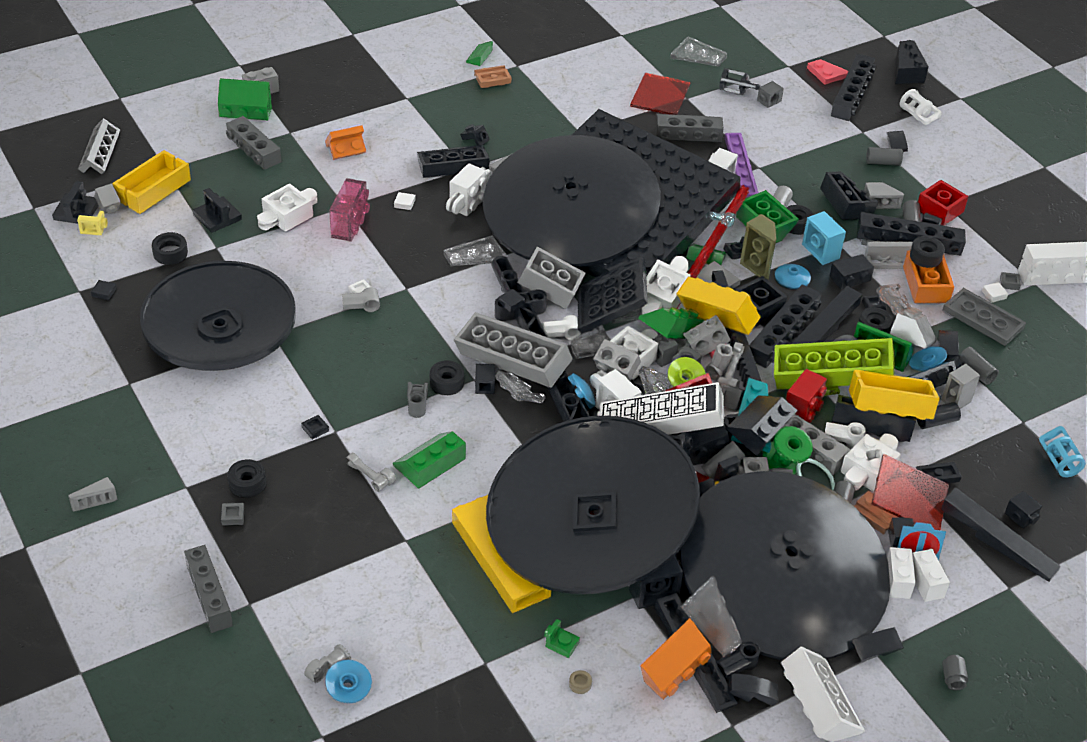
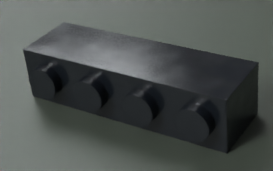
(874, 422)

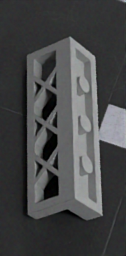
(95, 143)
(887, 251)

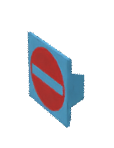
(922, 538)

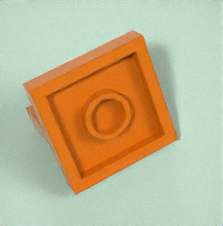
(346, 142)

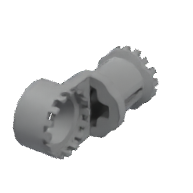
(318, 668)

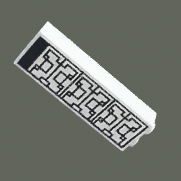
(672, 410)

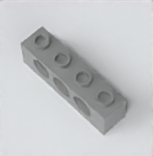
(825, 448)

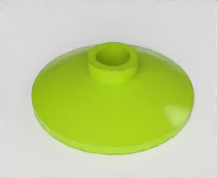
(684, 367)

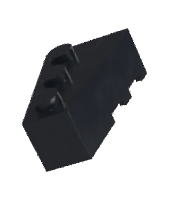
(910, 64)
(845, 197)
(707, 444)

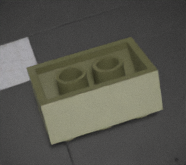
(759, 246)

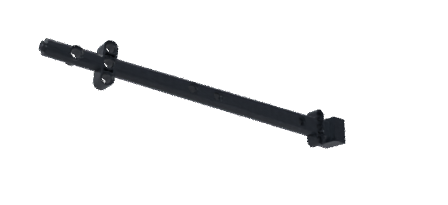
(669, 577)

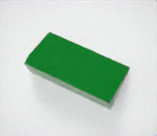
(480, 53)
(717, 255)

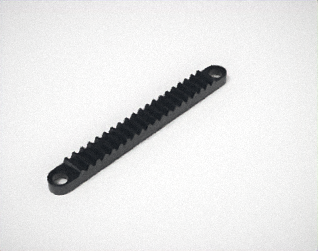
(746, 363)

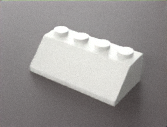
(821, 696)

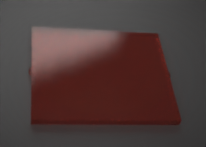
(660, 94)
(909, 492)

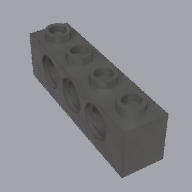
(689, 127)
(253, 142)
(208, 588)

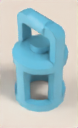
(1060, 447)

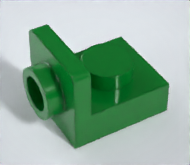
(560, 639)

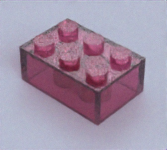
(349, 209)

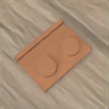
(492, 76)
(875, 516)

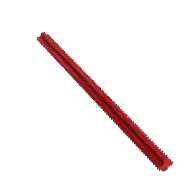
(717, 234)

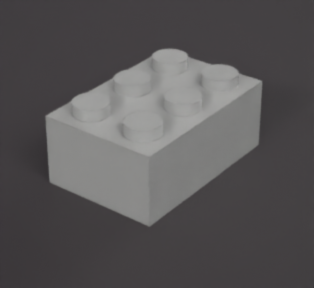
(552, 276)

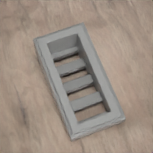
(93, 495)

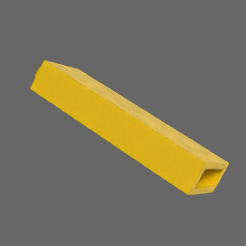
(472, 526)

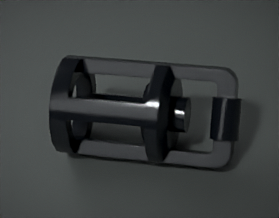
(744, 83)

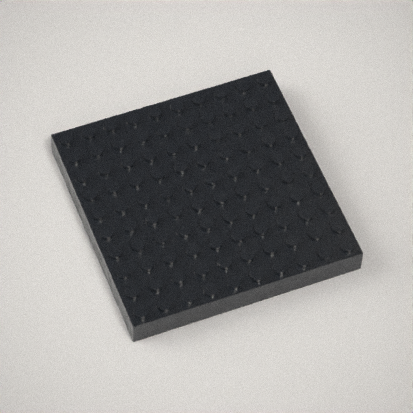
(687, 187)

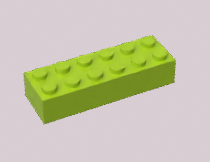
(832, 360)

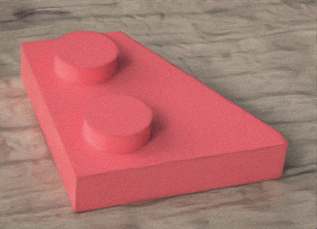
(826, 71)

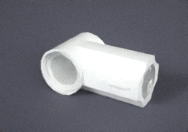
(566, 327)
(849, 434)

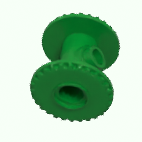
(789, 447)

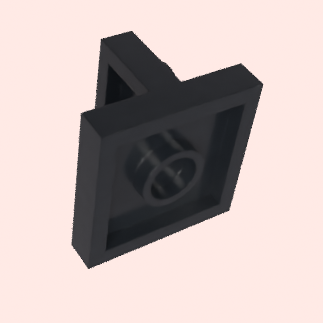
(75, 204)
(216, 212)

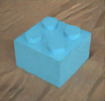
(823, 238)

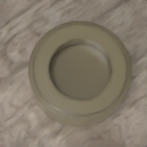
(580, 682)

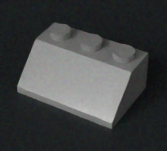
(914, 328)

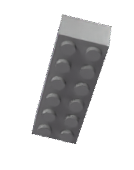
(513, 349)

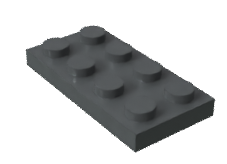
(984, 316)

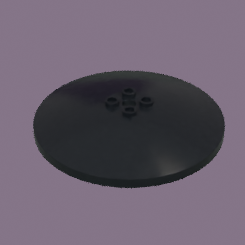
(243, 297)

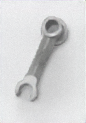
(728, 380)
(380, 480)

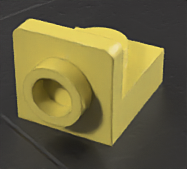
(92, 225)

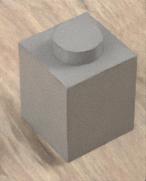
(107, 199)

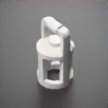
(922, 110)

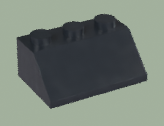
(761, 421)

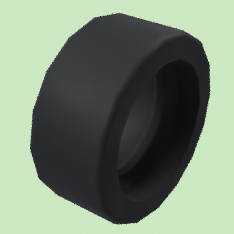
(169, 239)

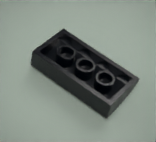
(451, 160)

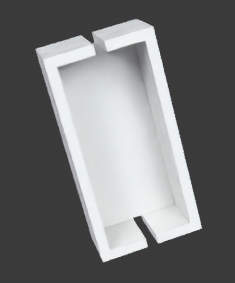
(1054, 263)

